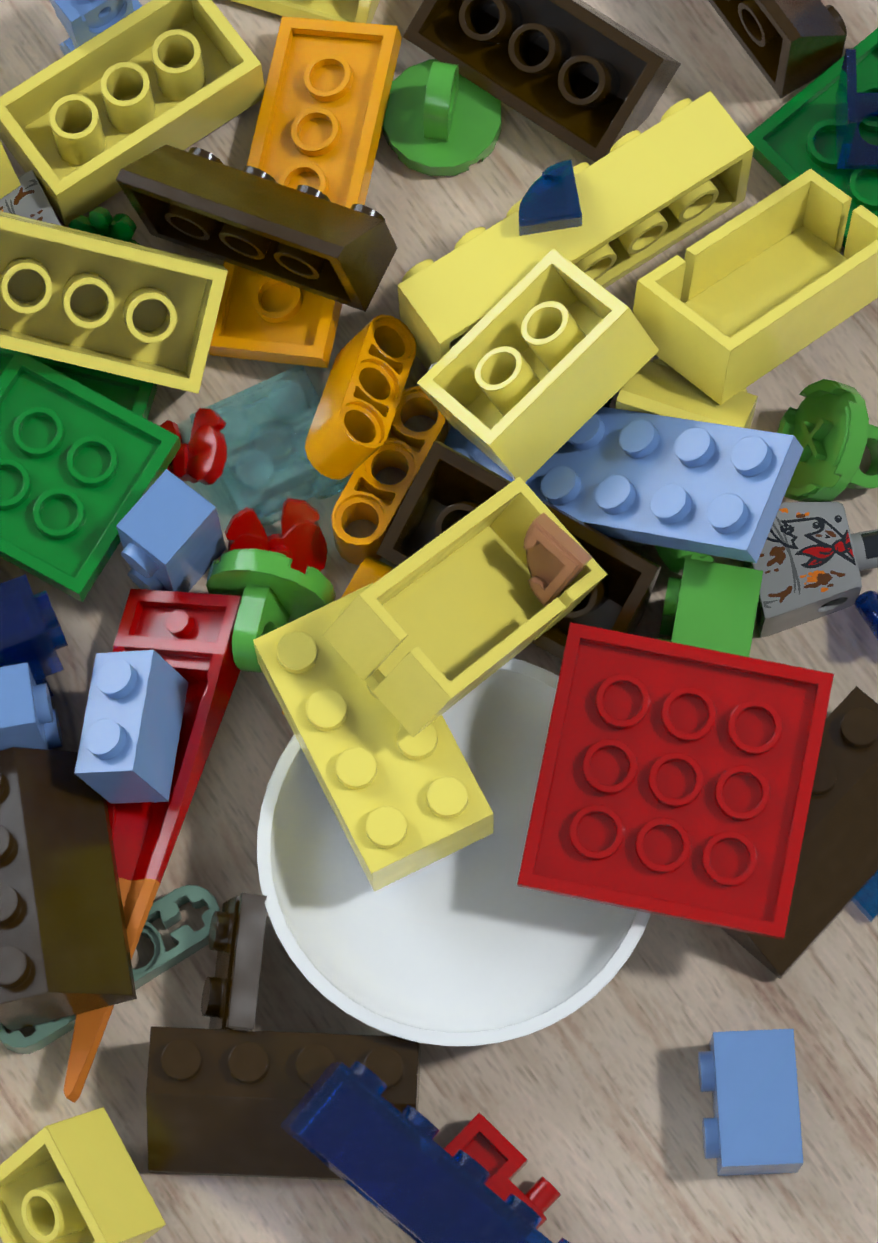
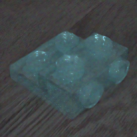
(267, 445)

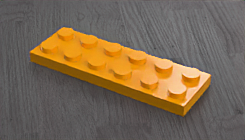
(317, 131)

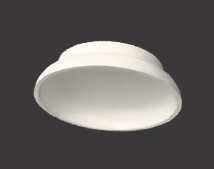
(458, 943)

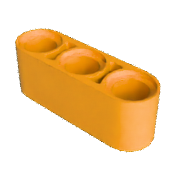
(360, 397)
(376, 501)

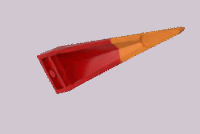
(196, 640)

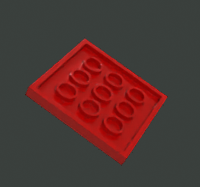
(676, 780)

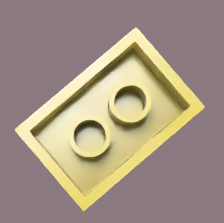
(538, 366)

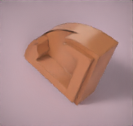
(552, 559)

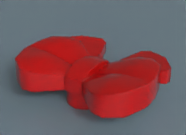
(205, 453)
(299, 537)

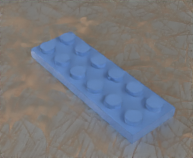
(666, 480)

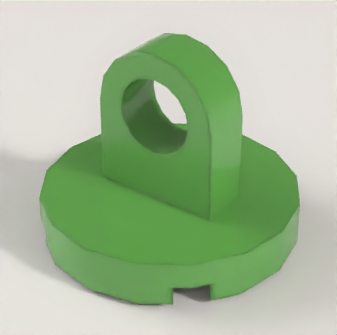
(440, 119)
(834, 434)
(270, 596)

